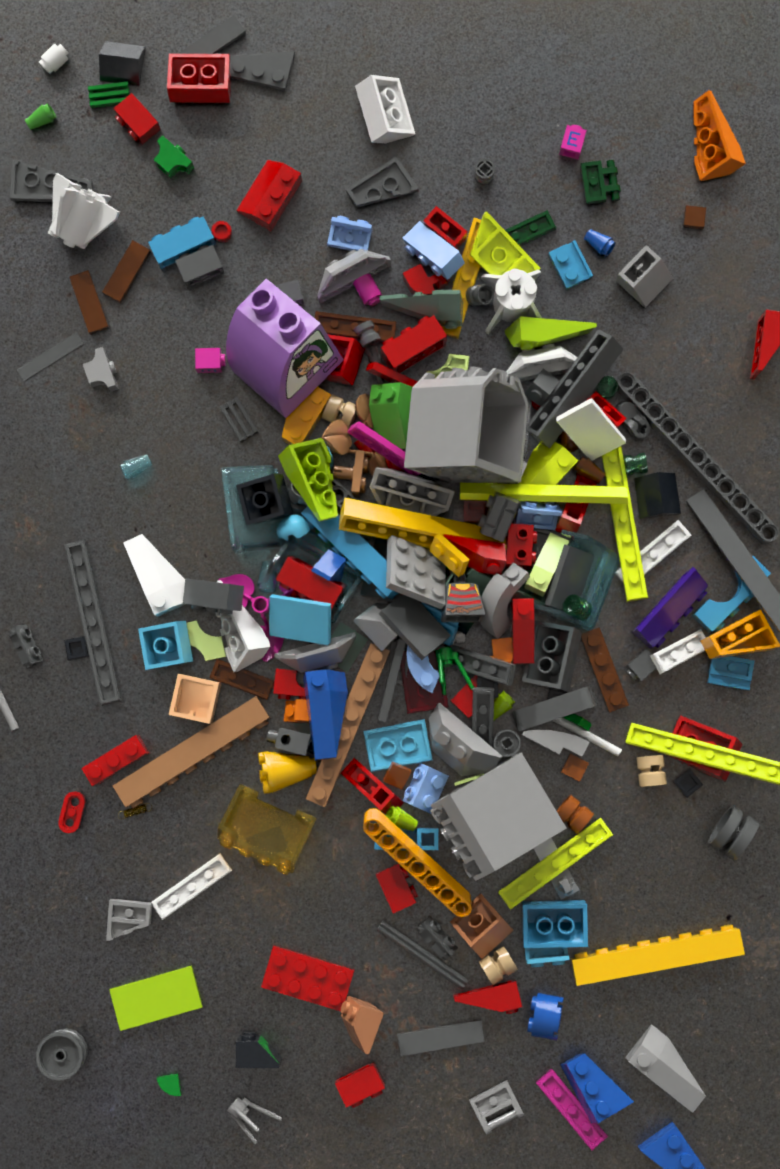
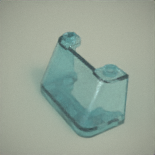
(255, 536)

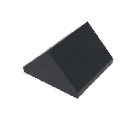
(121, 63)
(657, 495)

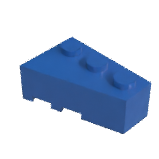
(594, 1089)
(670, 1149)

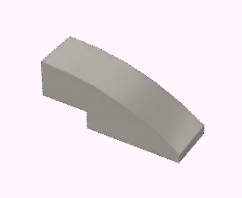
(556, 741)

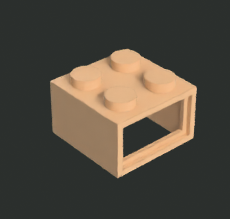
(195, 698)

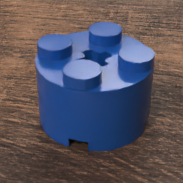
(546, 1016)

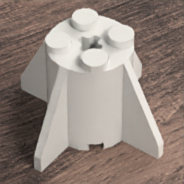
(79, 213)
(513, 295)

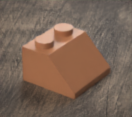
(482, 927)
(361, 1022)

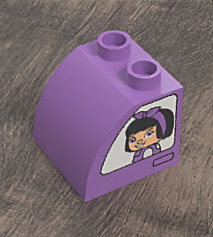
(279, 348)

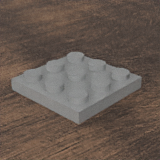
(415, 572)

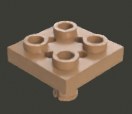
(354, 474)

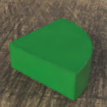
(578, 720)
(170, 1084)

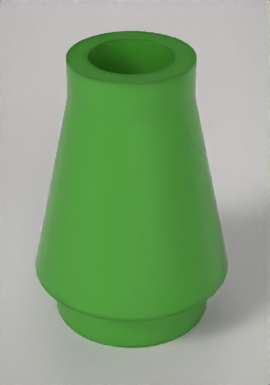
(41, 116)

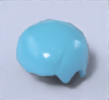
(292, 525)

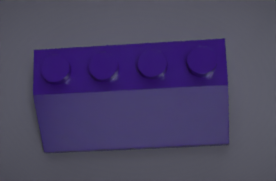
(671, 608)

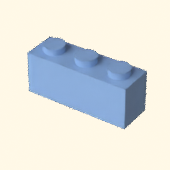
(433, 251)

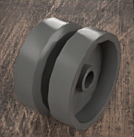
(733, 833)
(74, 1050)

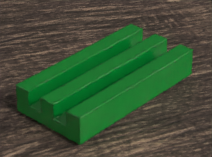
(107, 87)

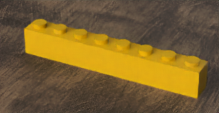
(411, 526)
(657, 956)

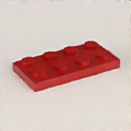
(307, 978)

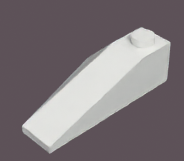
(158, 578)
(243, 637)

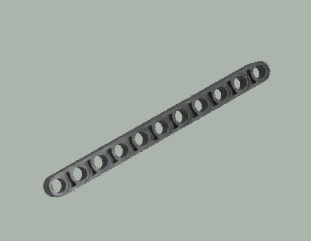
(699, 469)

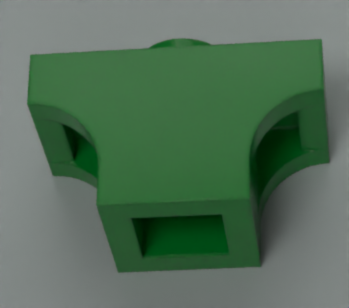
(172, 158)

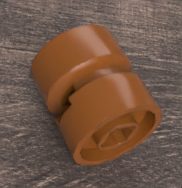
(574, 814)

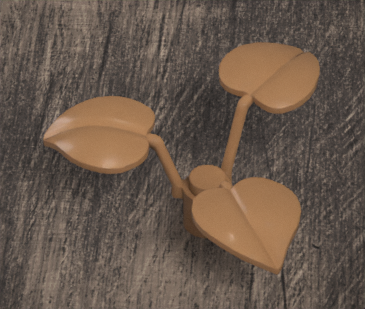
(339, 440)

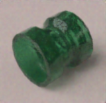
(607, 384)
(635, 464)
(577, 607)

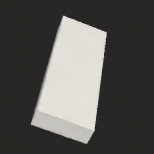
(678, 652)

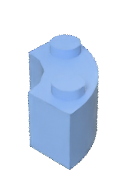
(422, 671)

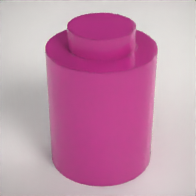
(367, 290)

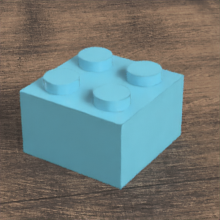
(165, 645)

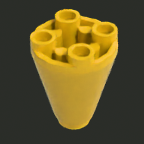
(283, 770)

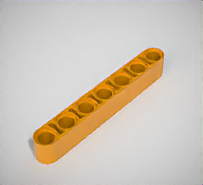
(413, 854)

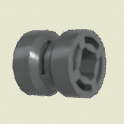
(484, 176)
(480, 294)
(367, 334)

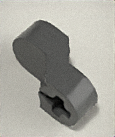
(639, 427)

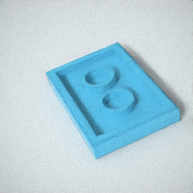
(300, 619)
(398, 743)

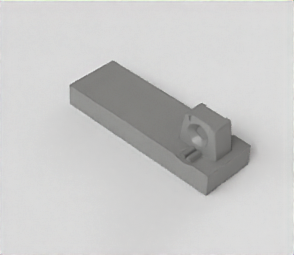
(564, 882)

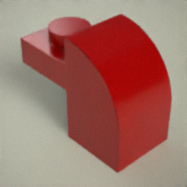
(418, 281)

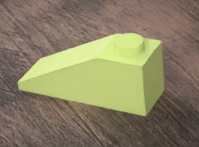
(546, 565)

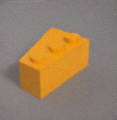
(305, 417)
(742, 637)

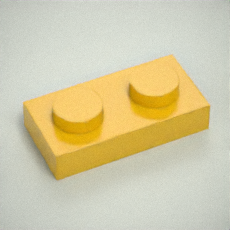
(449, 555)

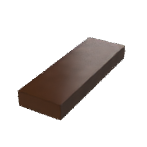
(126, 271)
(89, 302)
(242, 680)

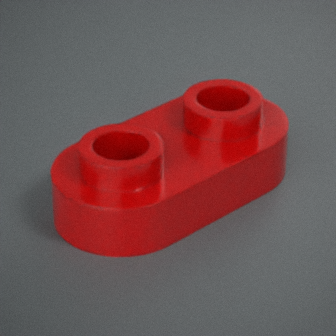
(70, 811)

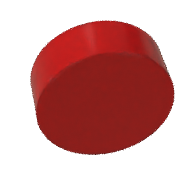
(221, 231)

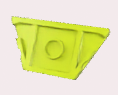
(498, 250)

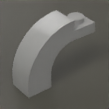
(497, 597)

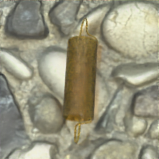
(135, 811)

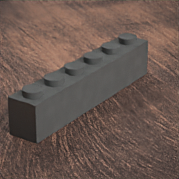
(574, 386)

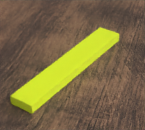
(555, 863)

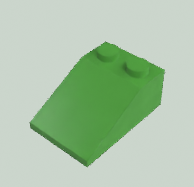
(390, 411)

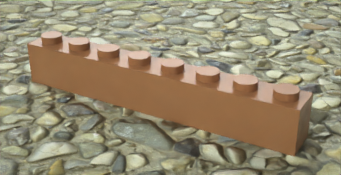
(354, 712)
(191, 752)

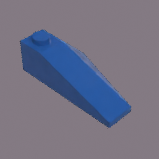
(326, 703)

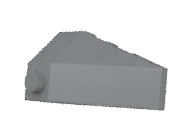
(663, 1065)

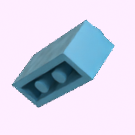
(180, 241)

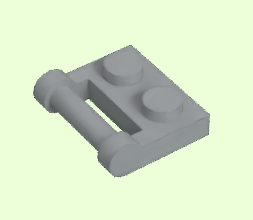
(493, 1101)

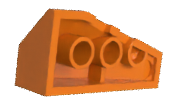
(716, 145)

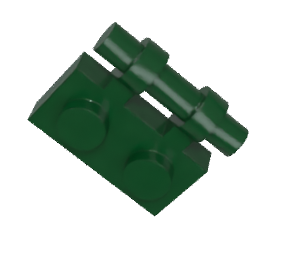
(593, 181)

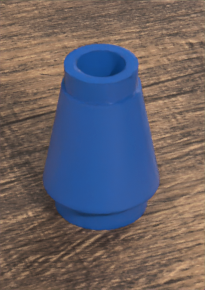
(600, 242)

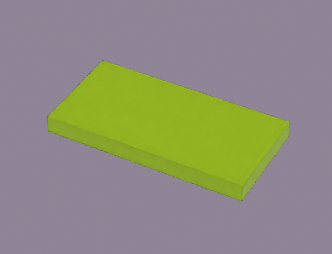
(156, 998)

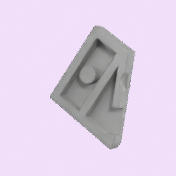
(127, 916)

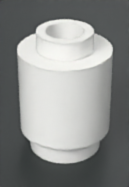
(54, 58)

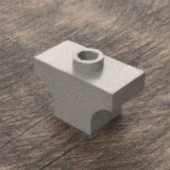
(101, 371)

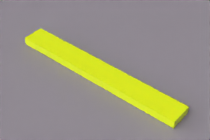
(546, 493)
(625, 529)
(704, 753)

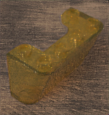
(270, 833)

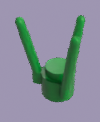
(444, 658)

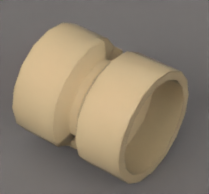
(338, 410)
(653, 778)
(498, 965)

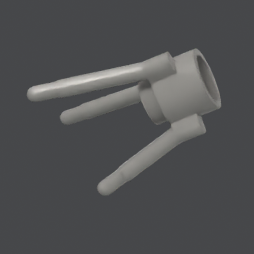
(239, 1110)

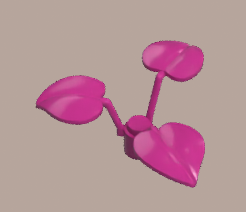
(261, 605)

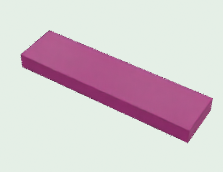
(380, 445)
(571, 1109)

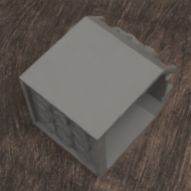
(467, 426)
(497, 817)

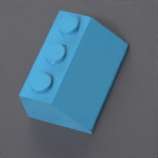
(554, 924)

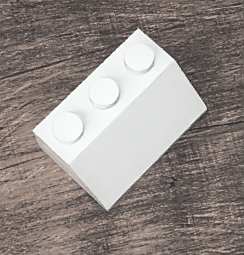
(384, 109)

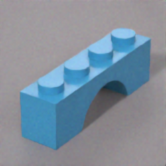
(712, 614)

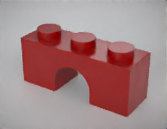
(287, 684)
(115, 760)

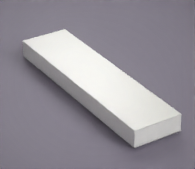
(661, 547)
(191, 886)

